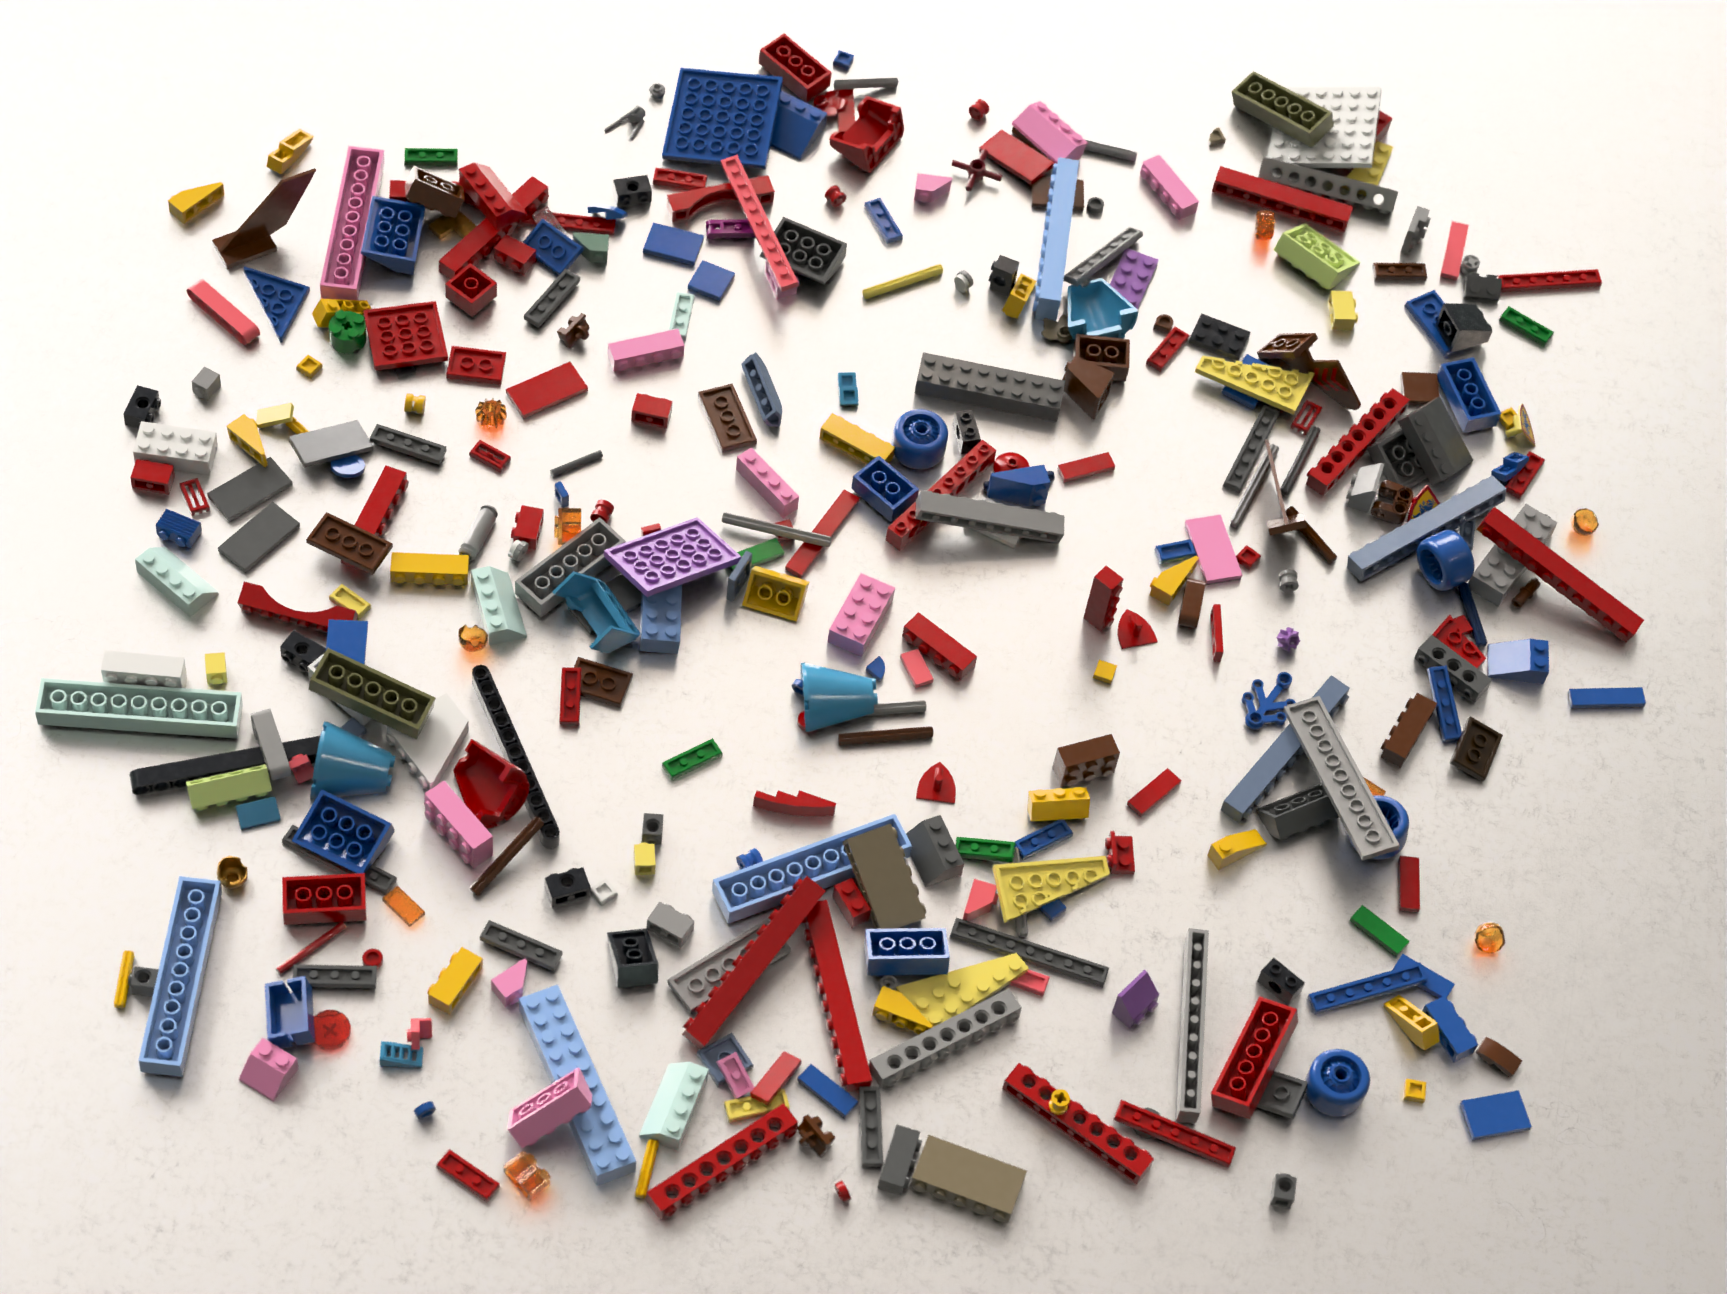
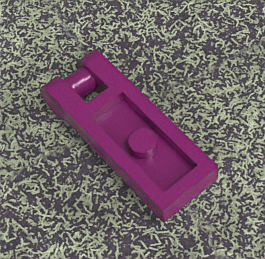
(728, 229)

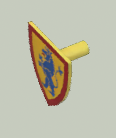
(1522, 425)

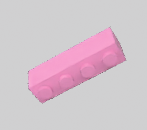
(1169, 187)
(646, 350)
(767, 482)

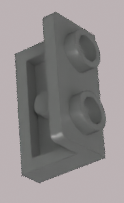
(1482, 287)

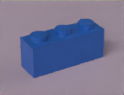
(1452, 1029)

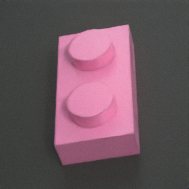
(735, 1075)

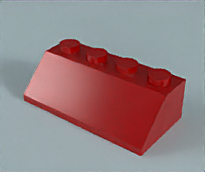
(490, 195)

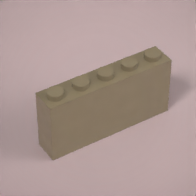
(884, 878)
(968, 1178)

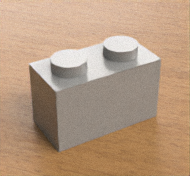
(670, 924)

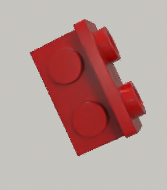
(1120, 854)

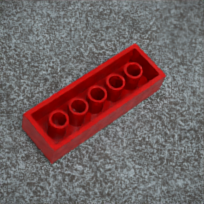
(1254, 1057)

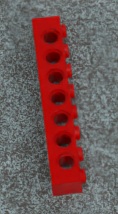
(1355, 443)
(952, 483)
(1081, 1133)
(692, 1173)

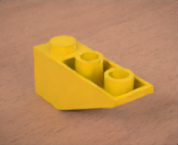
(328, 307)
(897, 1009)

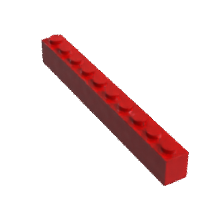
(1560, 574)
(753, 962)
(836, 998)

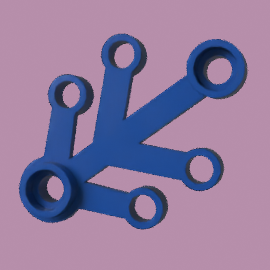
(1268, 703)

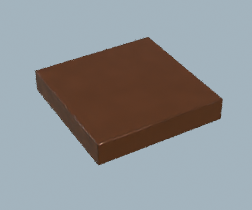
(1419, 387)

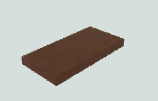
(727, 417)
(349, 543)

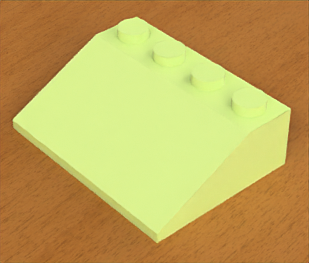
(1315, 255)

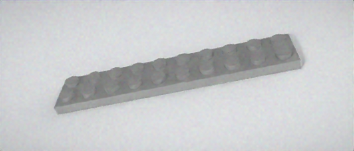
(1341, 778)

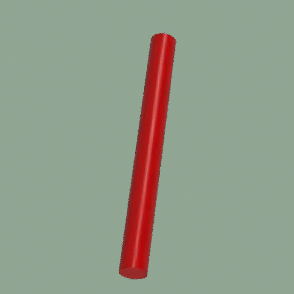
(311, 948)

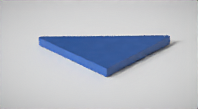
(278, 298)

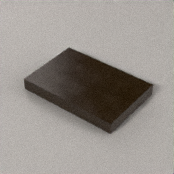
(1476, 749)

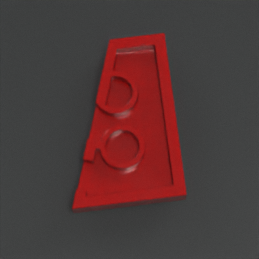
(1456, 640)

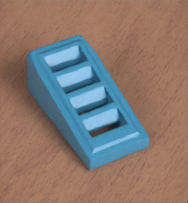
(399, 1062)

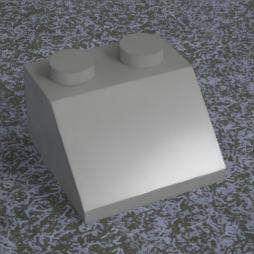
(1364, 487)

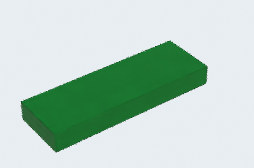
(430, 156)
(1526, 326)
(763, 552)
(692, 759)
(985, 849)
(1379, 930)

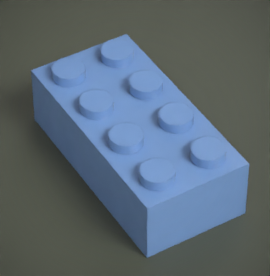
(661, 621)

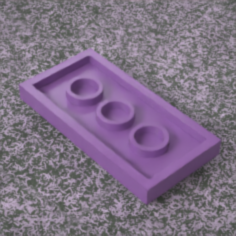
(1133, 275)

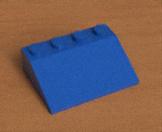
(796, 126)
(393, 233)
(343, 833)

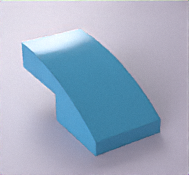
(847, 388)

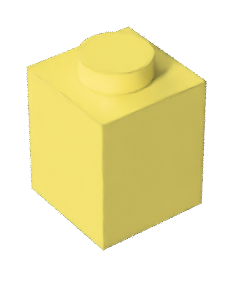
(215, 668)
(644, 859)

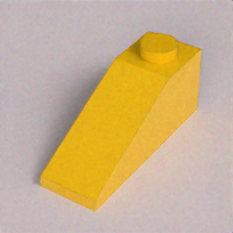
(193, 201)
(1018, 296)
(245, 434)
(1172, 580)
(1235, 848)
(1415, 1023)

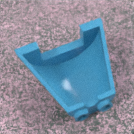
(1099, 311)
(835, 696)
(349, 764)

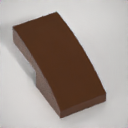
(1497, 1054)

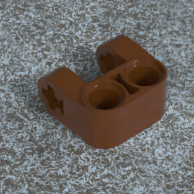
(1402, 499)

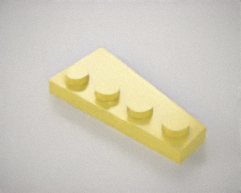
(1372, 175)

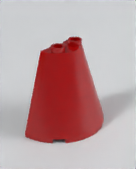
(490, 785)

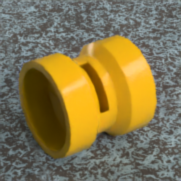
(415, 403)

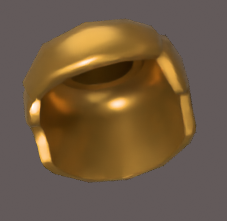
(231, 872)

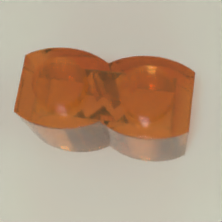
(527, 1175)

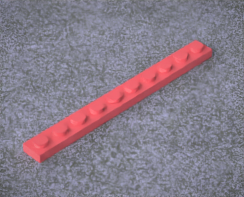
(759, 223)

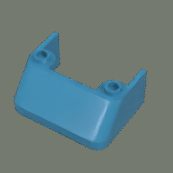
(600, 610)

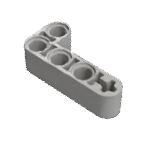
(270, 744)

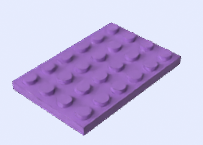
(672, 556)

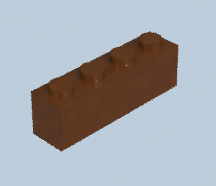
(1408, 730)

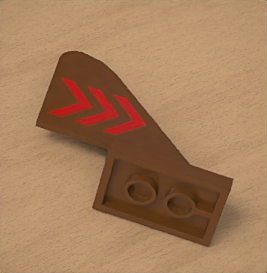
(1328, 375)

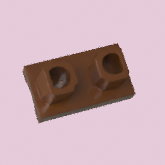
(576, 329)
(812, 1134)

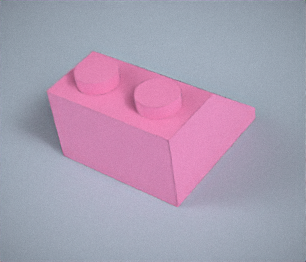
(268, 1069)

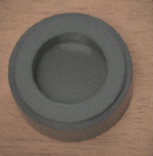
(1095, 205)

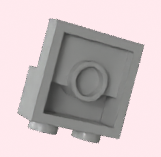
(1416, 228)

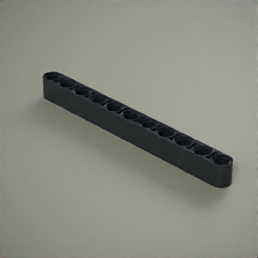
(514, 747)
(176, 774)

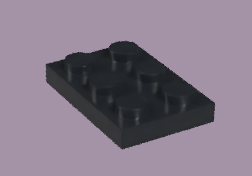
(1219, 337)

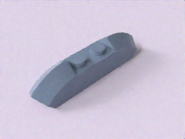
(763, 389)

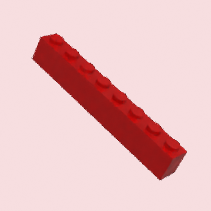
(1282, 199)
(485, 237)

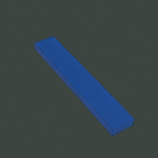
(1367, 988)

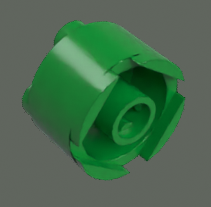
(347, 331)

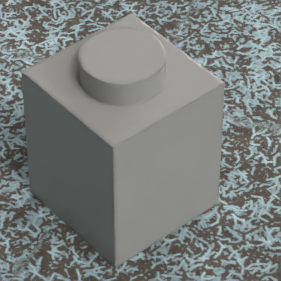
(206, 383)

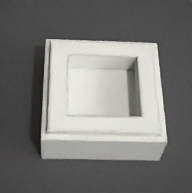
(603, 892)

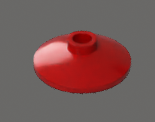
(1004, 461)

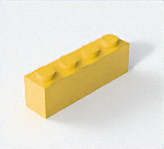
(854, 440)
(429, 568)

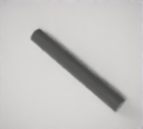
(575, 463)

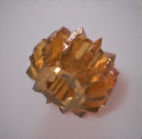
(1264, 225)
(491, 413)

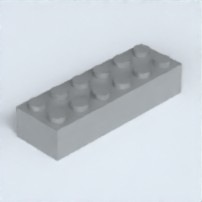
(580, 554)
(1498, 569)

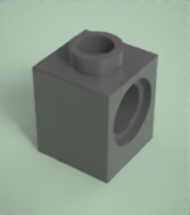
(655, 822)
(140, 974)
(1279, 1197)

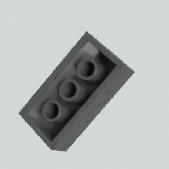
(1297, 812)

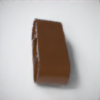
(1191, 603)

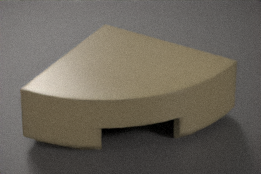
(1216, 137)

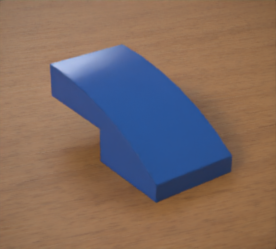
(610, 211)
(1511, 466)

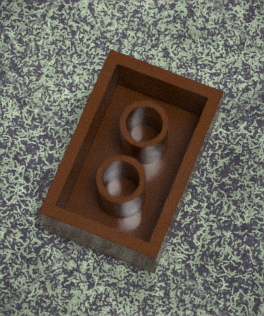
(434, 192)
(1105, 352)
(1086, 760)

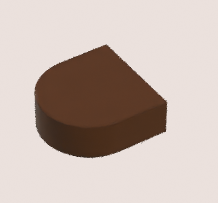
(1164, 323)

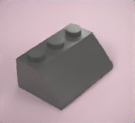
(934, 851)

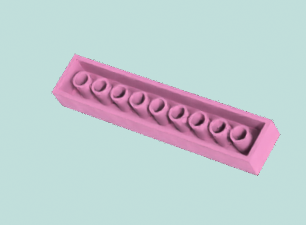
(343, 259)

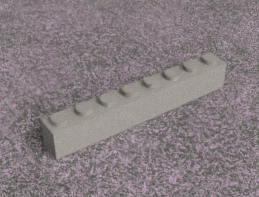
(990, 516)

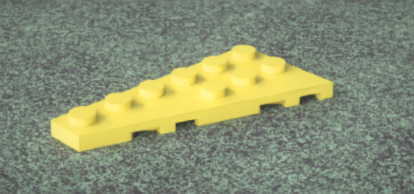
(1262, 382)
(1034, 884)
(953, 993)

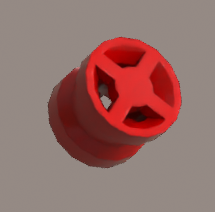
(979, 109)
(835, 196)

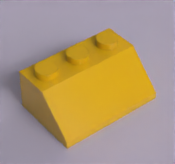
(775, 593)

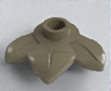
(1057, 330)

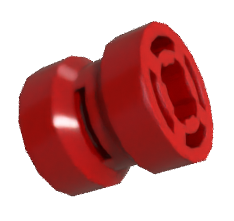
(603, 510)

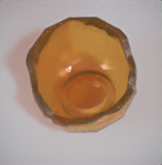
(1584, 522)
(472, 638)
(1489, 937)

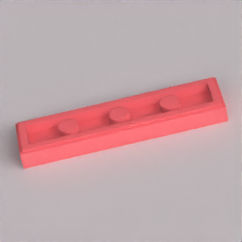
(1454, 250)

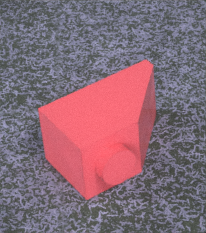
(980, 899)

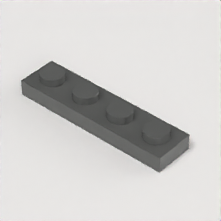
(551, 298)
(408, 444)
(521, 945)
(337, 975)
(871, 1127)

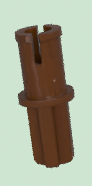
(1525, 593)

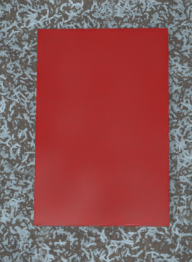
(476, 365)

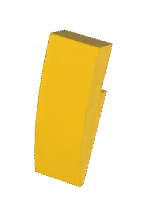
(289, 151)

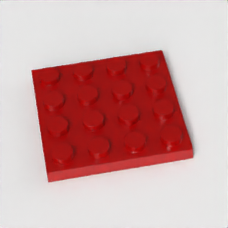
(405, 335)

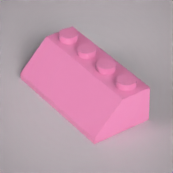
(1049, 132)
(550, 1108)

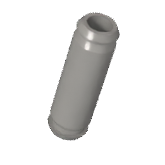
(478, 531)

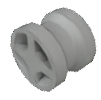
(1470, 264)
(1288, 580)

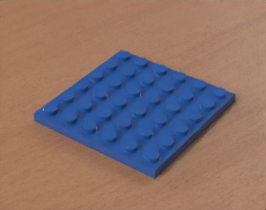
(722, 117)

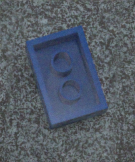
(884, 488)

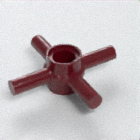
(976, 170)

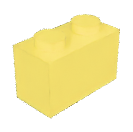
(1342, 310)

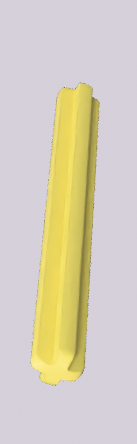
(902, 281)

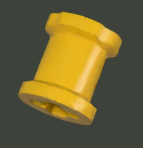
(1062, 1096)

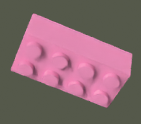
(861, 614)
(458, 824)

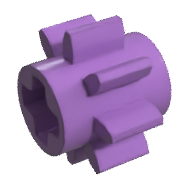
(1288, 639)

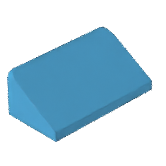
(258, 813)

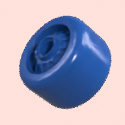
(919, 439)
(1445, 560)
(1396, 818)
(1337, 1082)

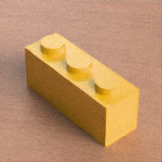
(1058, 804)
(455, 980)

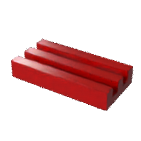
(1300, 427)
(488, 458)
(198, 508)

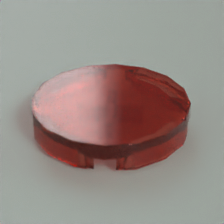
(331, 1029)

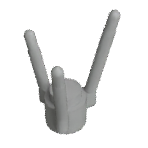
(635, 115)

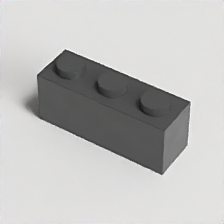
(900, 1160)

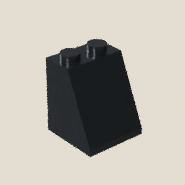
(1462, 326)

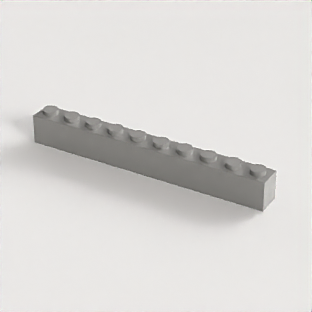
(1192, 1026)

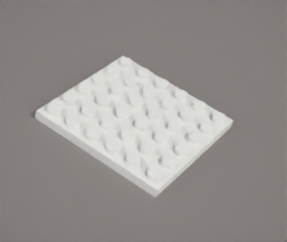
(1348, 142)

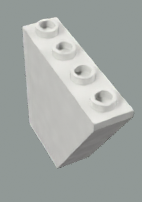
(436, 743)

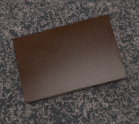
(1041, 189)
(603, 682)

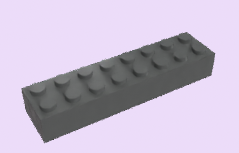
(989, 387)

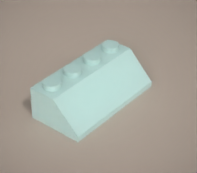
(175, 579)
(497, 605)
(675, 1104)

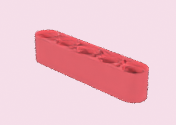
(223, 312)

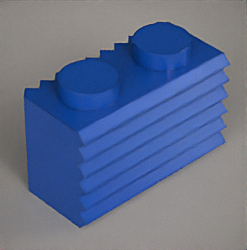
(178, 528)

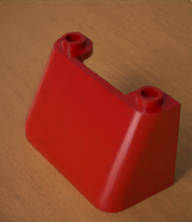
(871, 135)

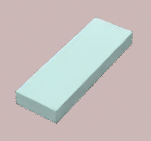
(682, 313)

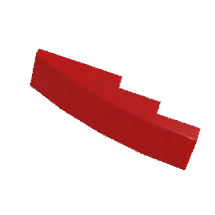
(802, 805)

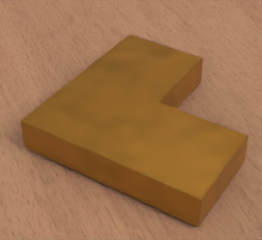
(445, 225)

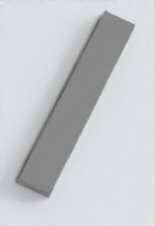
(1103, 256)

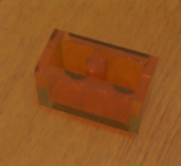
(567, 524)

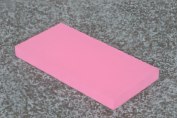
(1213, 549)

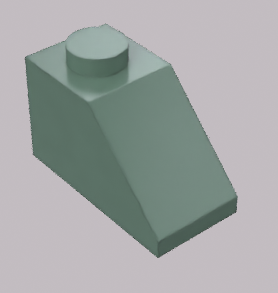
(594, 246)

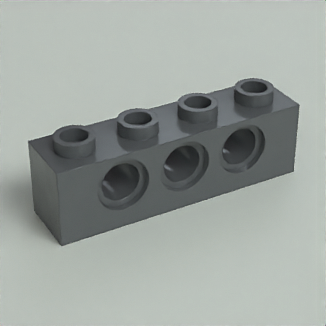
(1462, 670)

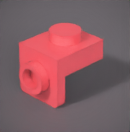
(302, 768)
(419, 1029)

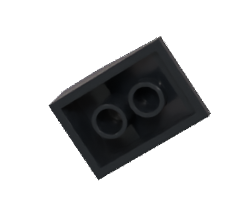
(633, 958)

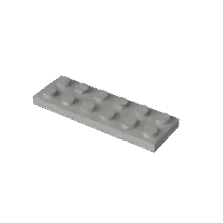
(698, 979)

